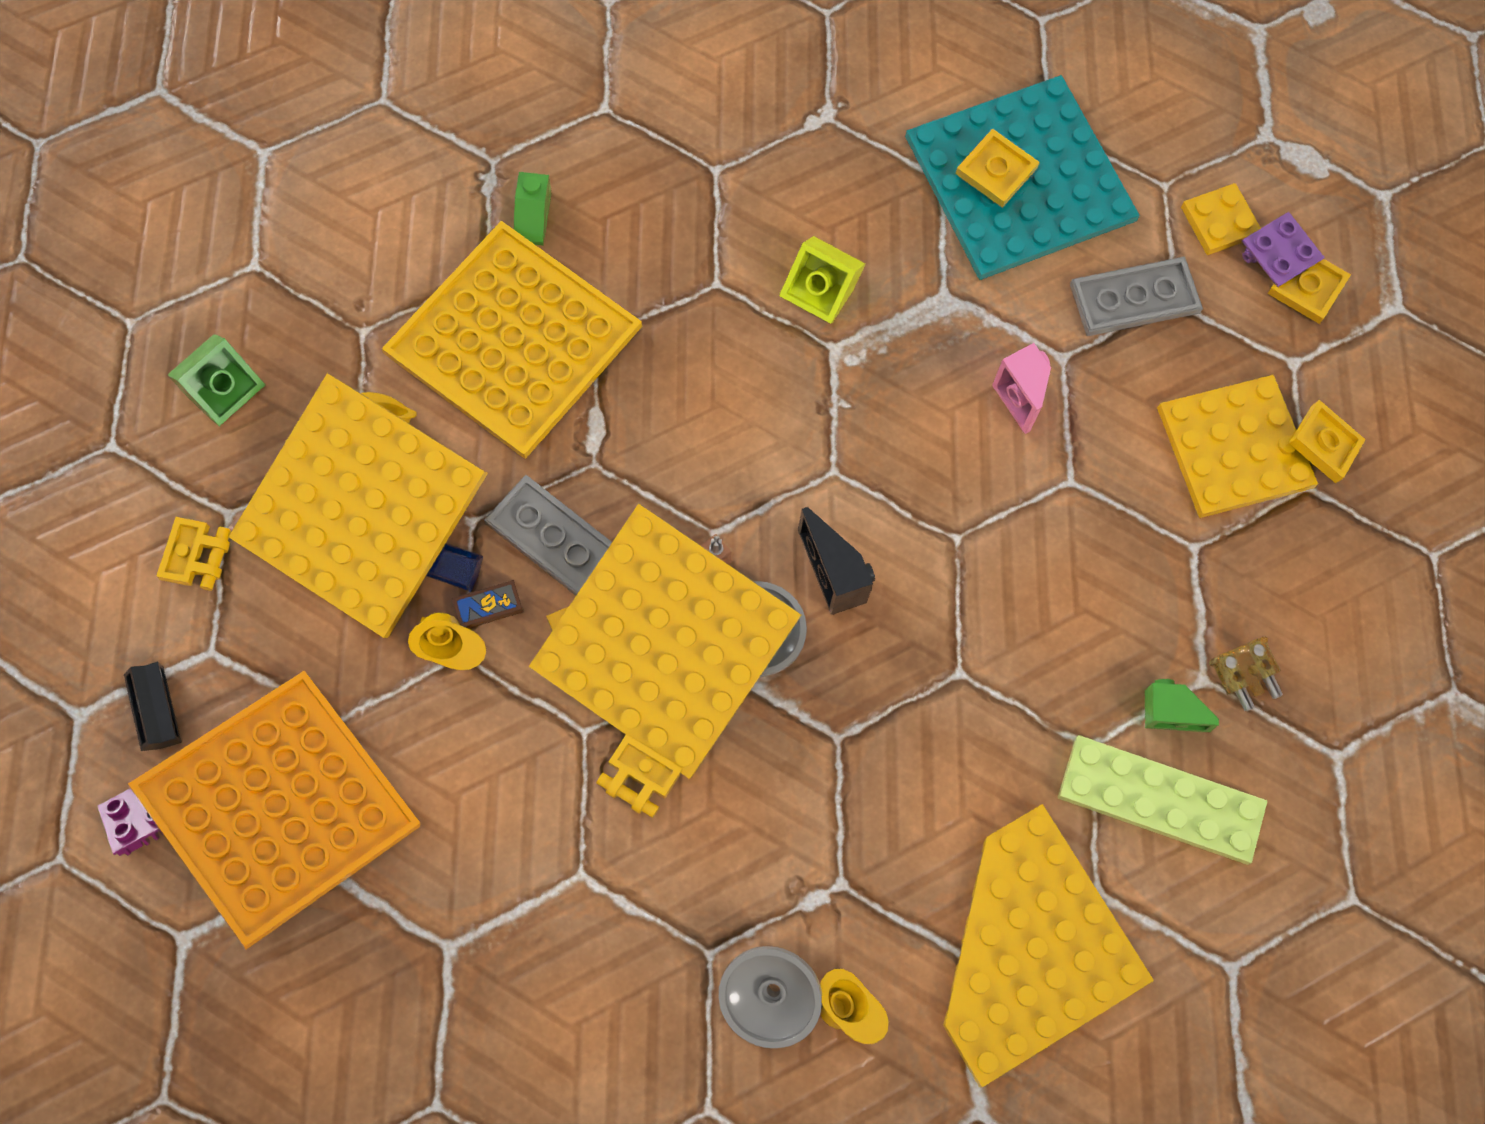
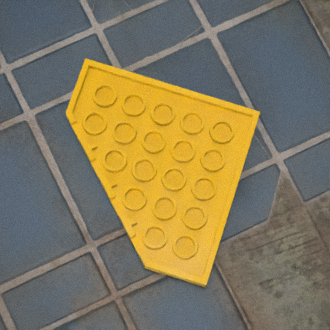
(1034, 951)

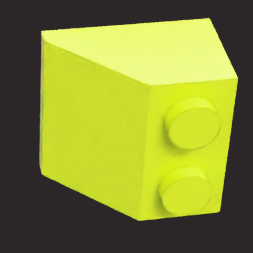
(821, 279)

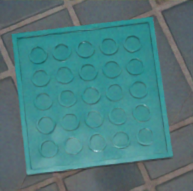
(1060, 204)

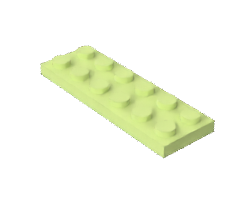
(1163, 799)

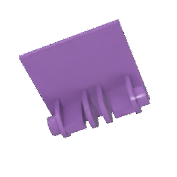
(1281, 249)

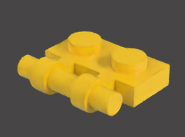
(184, 551)
(646, 768)

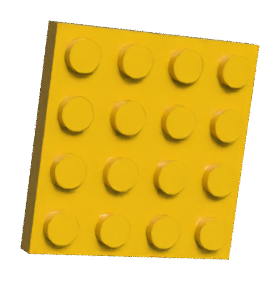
(1236, 446)

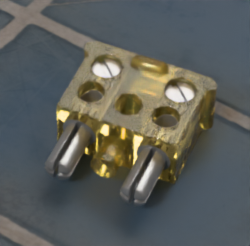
(1251, 658)

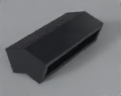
(152, 707)

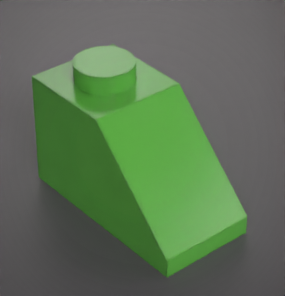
(532, 206)
(1176, 708)

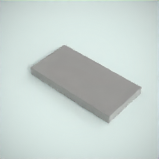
(1136, 296)
(548, 533)

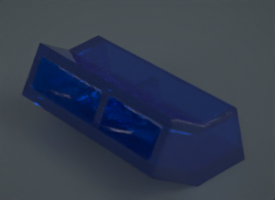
(456, 567)

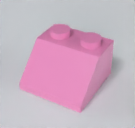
(1023, 384)

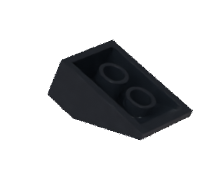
(836, 564)

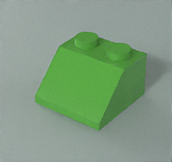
(216, 379)

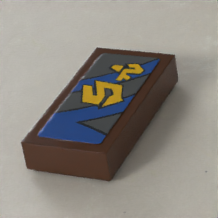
(487, 605)

